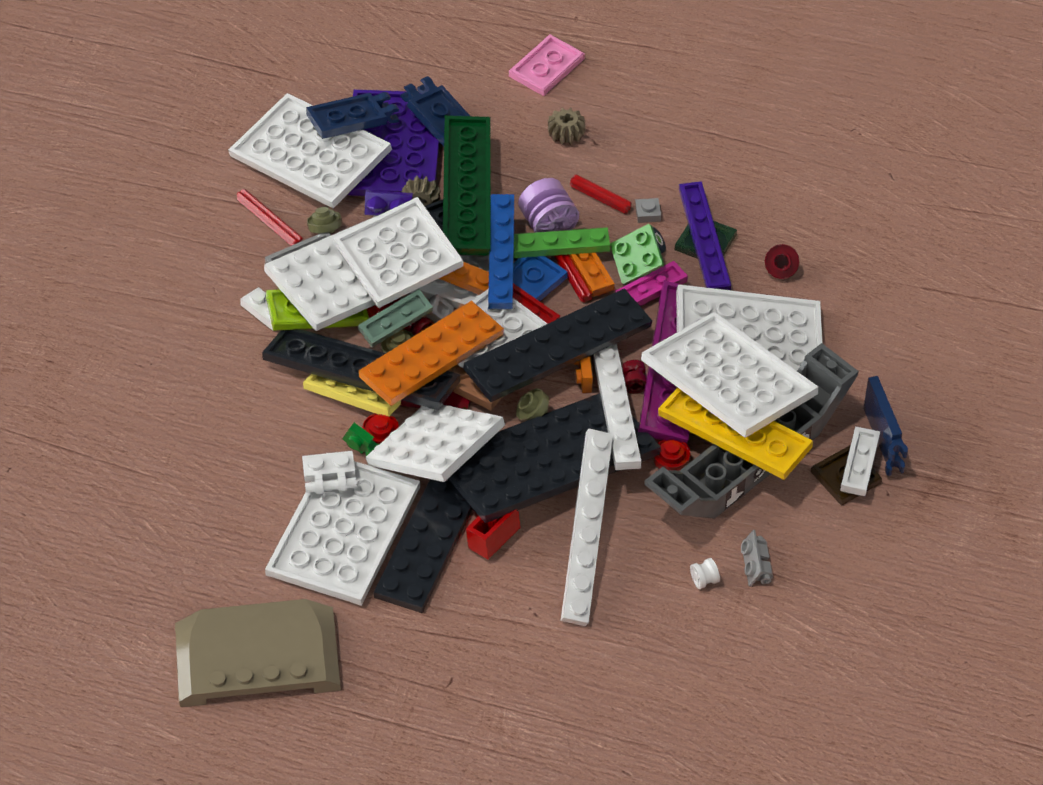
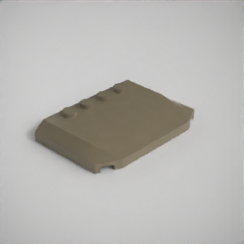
(256, 650)

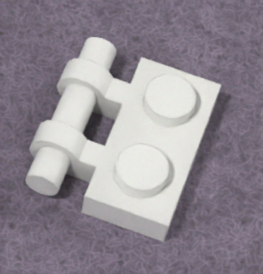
(326, 467)

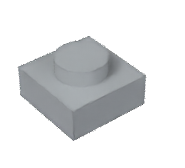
(648, 210)
(440, 308)

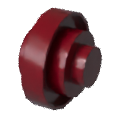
(782, 261)

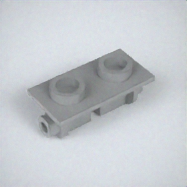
(753, 550)

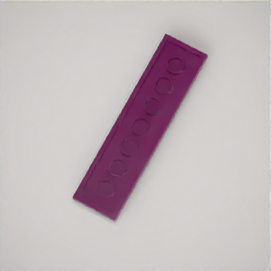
(658, 387)

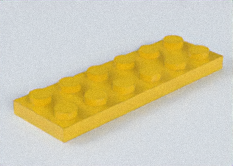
(770, 448)

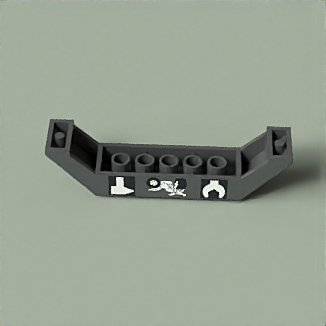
(721, 478)

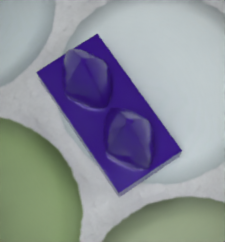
(382, 201)

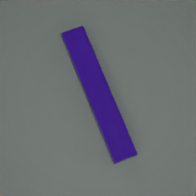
(704, 236)

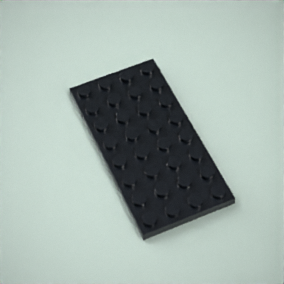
(536, 459)

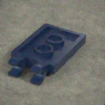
(432, 105)
(352, 114)
(883, 419)

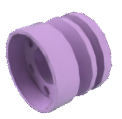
(548, 206)

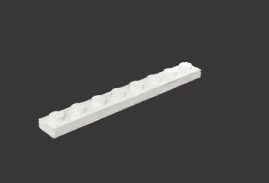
(617, 409)
(586, 528)

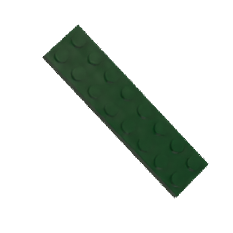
(467, 184)

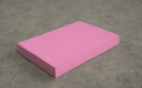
(546, 65)

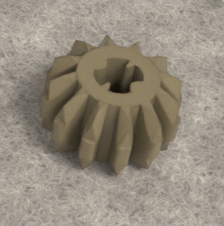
(566, 126)
(423, 189)

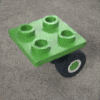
(638, 253)

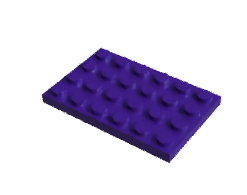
(412, 151)

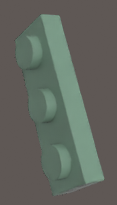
(395, 318)

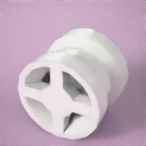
(705, 573)

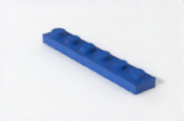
(502, 251)

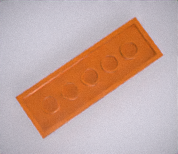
(431, 353)

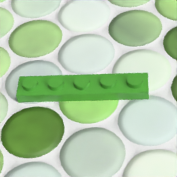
(561, 242)

